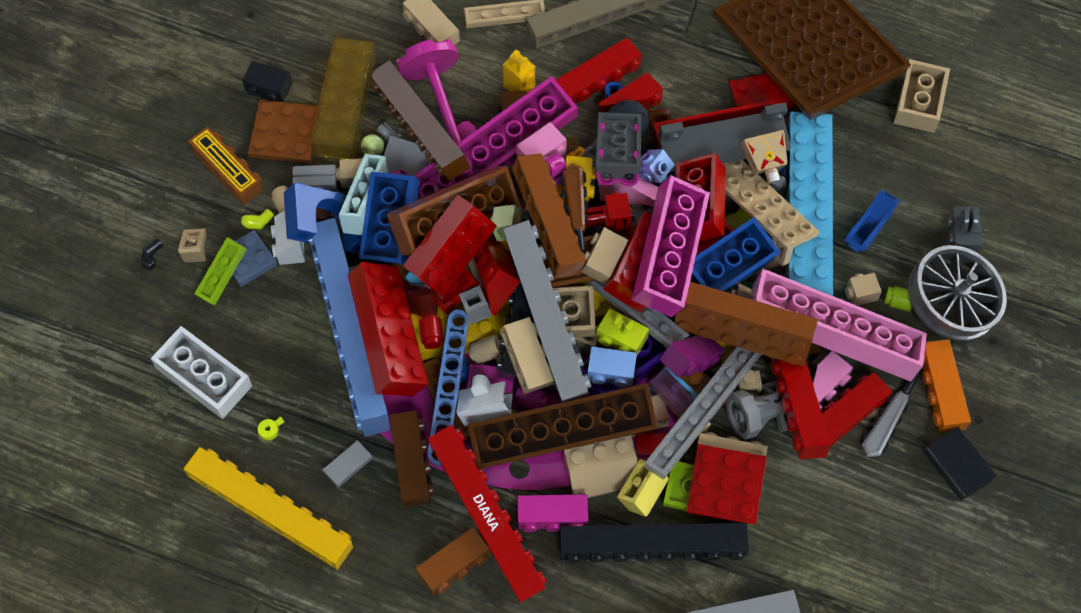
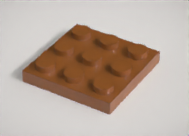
(283, 132)

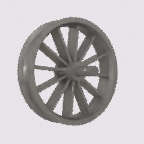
(957, 293)

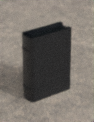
(959, 463)

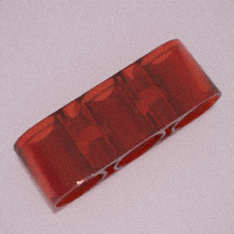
(420, 299)

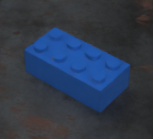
(385, 195)
(734, 257)

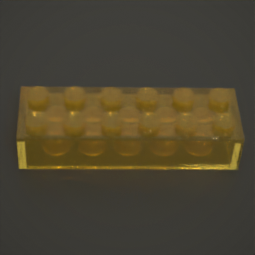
(343, 98)

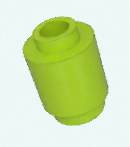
(898, 298)

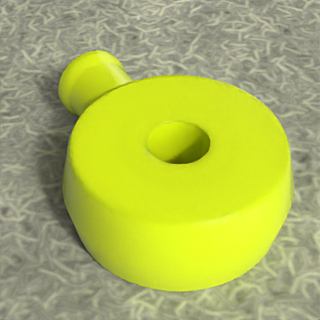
(269, 424)

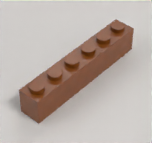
(549, 215)

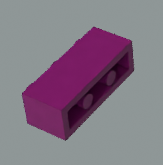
(692, 355)

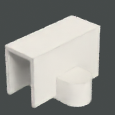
(483, 401)

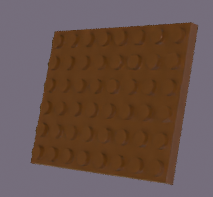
(813, 49)

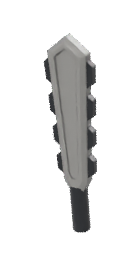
(876, 440)

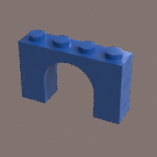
(300, 213)

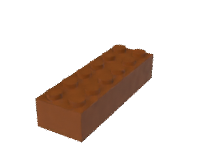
(483, 190)
(747, 324)

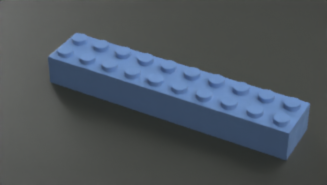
(333, 276)

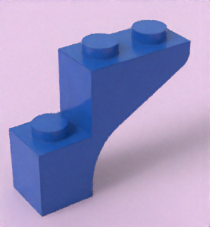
(871, 223)

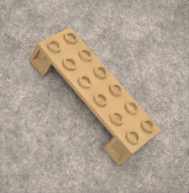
(768, 208)

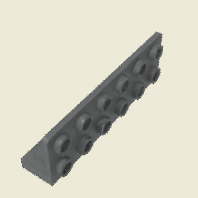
(720, 136)

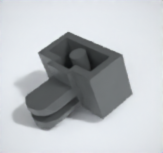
(964, 227)

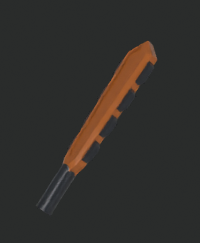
(575, 192)

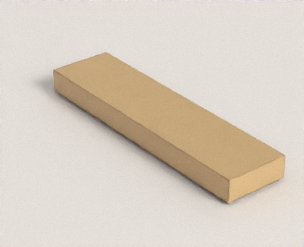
(502, 13)

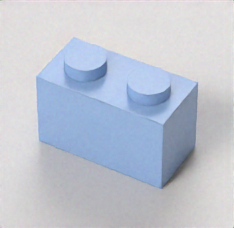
(611, 367)

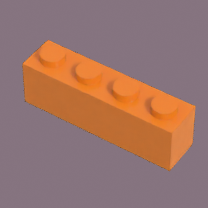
(944, 387)

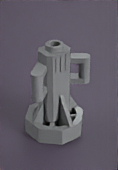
(751, 412)

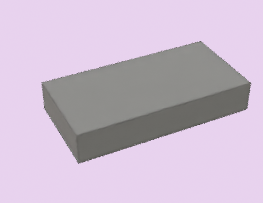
(347, 464)

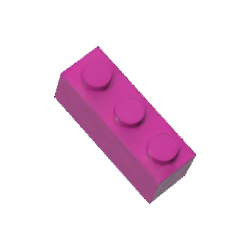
(551, 512)

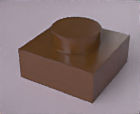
(658, 116)

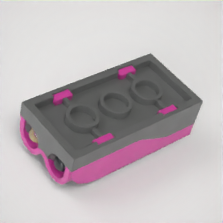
(618, 148)

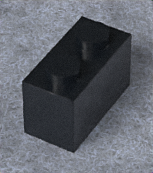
(267, 82)

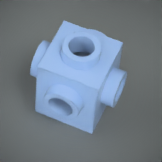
(655, 166)

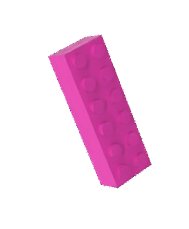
(671, 246)

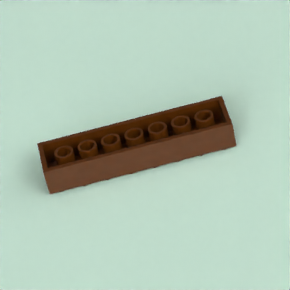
(563, 426)

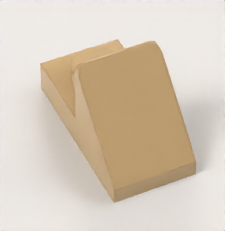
(192, 245)

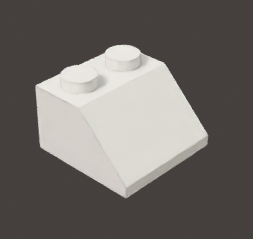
(285, 249)

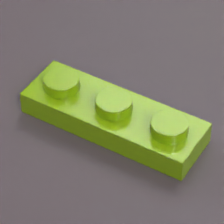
(220, 271)

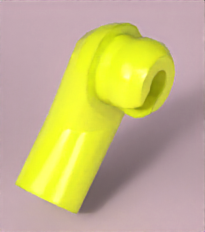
(257, 222)

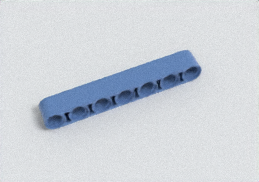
(447, 376)

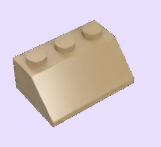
(600, 466)

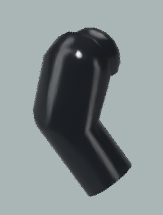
(147, 255)

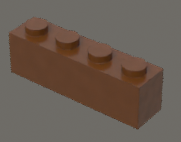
(410, 459)

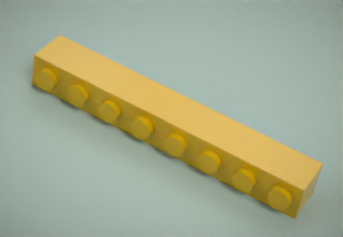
(269, 508)

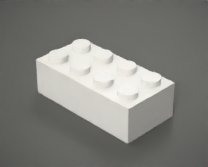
(201, 372)

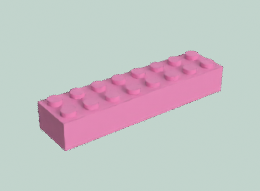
(847, 326)

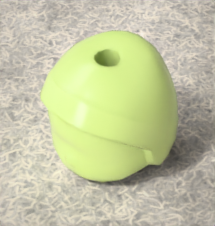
(372, 144)

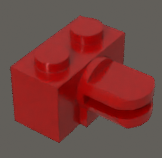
(613, 215)

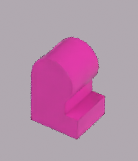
(556, 167)

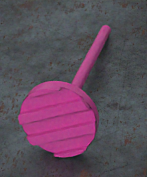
(428, 61)

